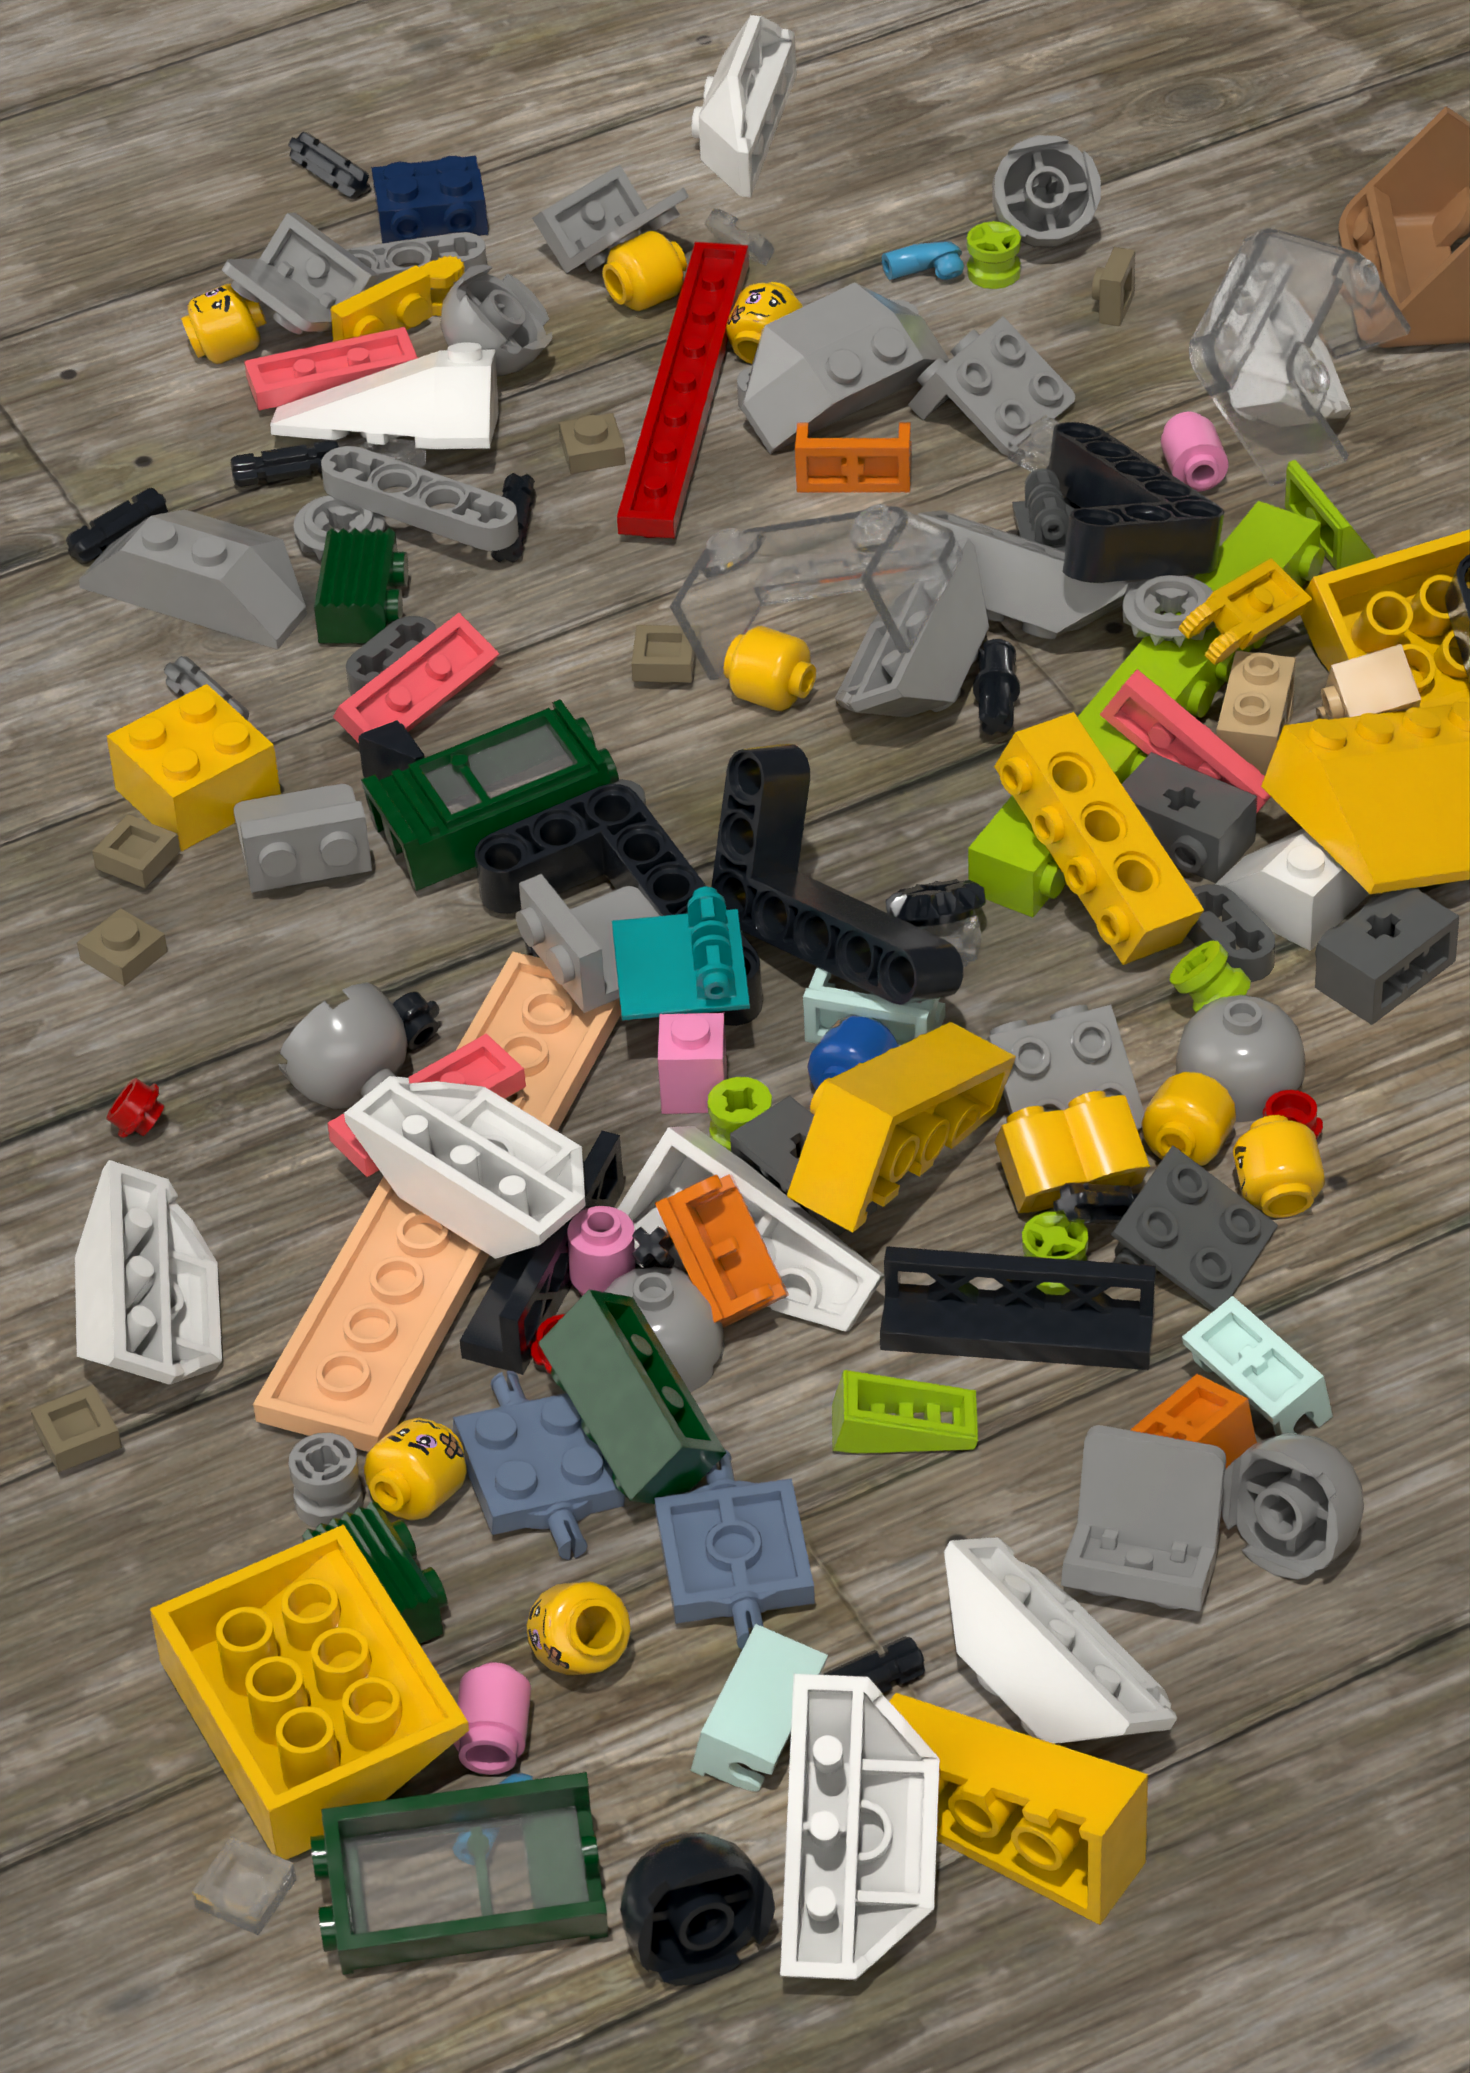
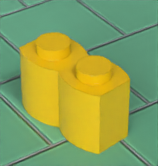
(1082, 1144)

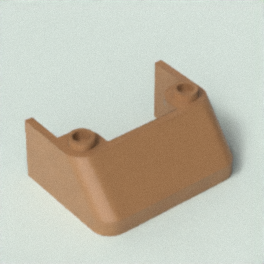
(1407, 227)

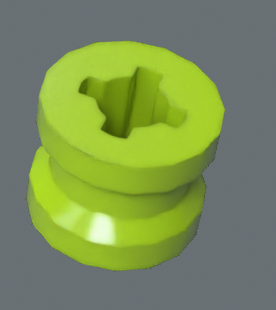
(993, 255)
(1208, 975)
(734, 1104)
(1054, 1237)

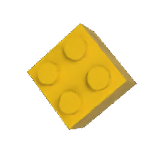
(192, 765)

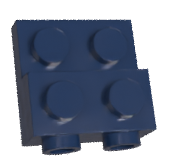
(429, 198)

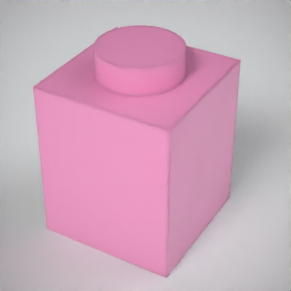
(690, 1060)

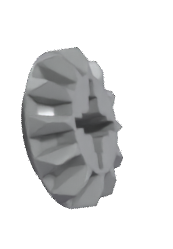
(316, 517)
(1166, 594)

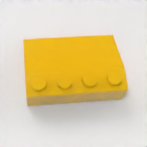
(1392, 604)
(1382, 793)
(306, 1685)

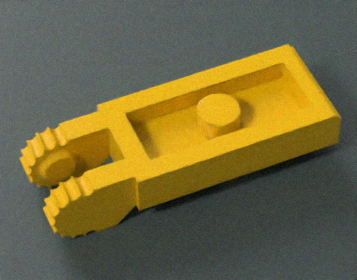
(398, 301)
(1247, 609)

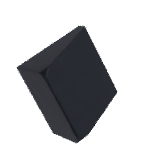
(387, 749)

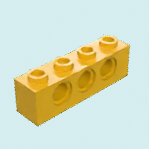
(1098, 838)

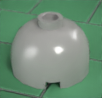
(1046, 190)
(496, 316)
(1246, 1048)
(346, 1049)
(678, 1318)
(1293, 1504)

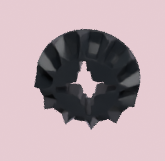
(936, 902)

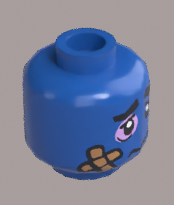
(846, 1045)

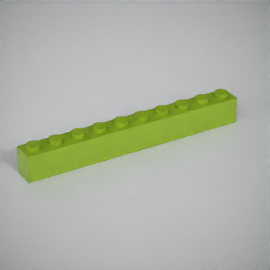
(1007, 854)

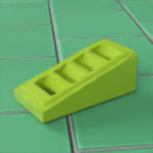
(865, 1422)

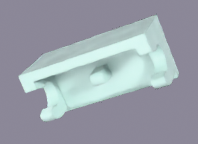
(827, 1005)
(1259, 1366)
(754, 1710)

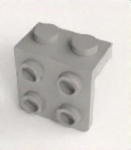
(600, 217)
(300, 276)
(995, 383)
(302, 837)
(578, 940)
(1065, 1059)
(1146, 1518)

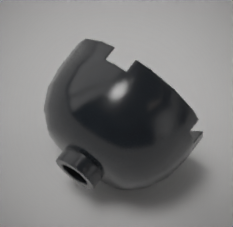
(694, 1907)

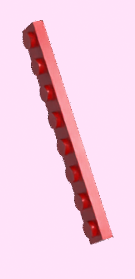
(682, 392)

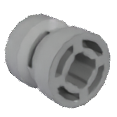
(325, 1478)

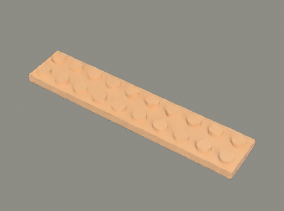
(404, 1272)

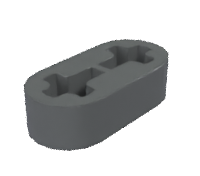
(386, 649)
(1238, 927)

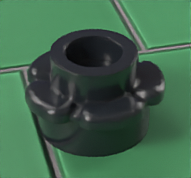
(417, 1018)

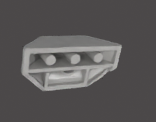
(833, 362)
(204, 575)
(1029, 582)
(936, 667)

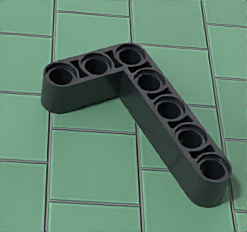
(1131, 513)
(594, 836)
(779, 905)

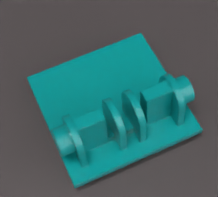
(681, 961)

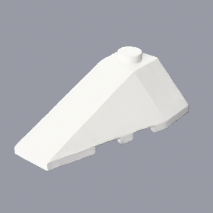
(437, 398)
(1295, 888)
(820, 1271)

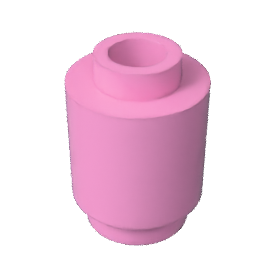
(1194, 451)
(599, 1247)
(497, 1712)

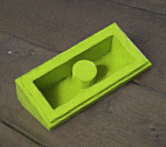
(1337, 537)

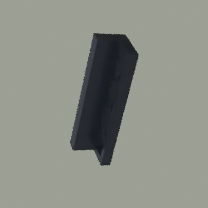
(538, 1278)
(1018, 1317)

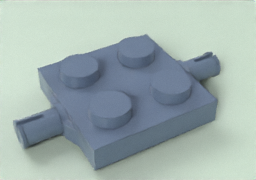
(535, 1465)
(734, 1550)

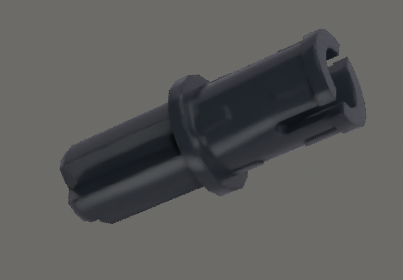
(996, 686)

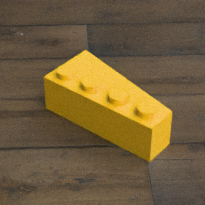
(895, 1120)
(1035, 1809)

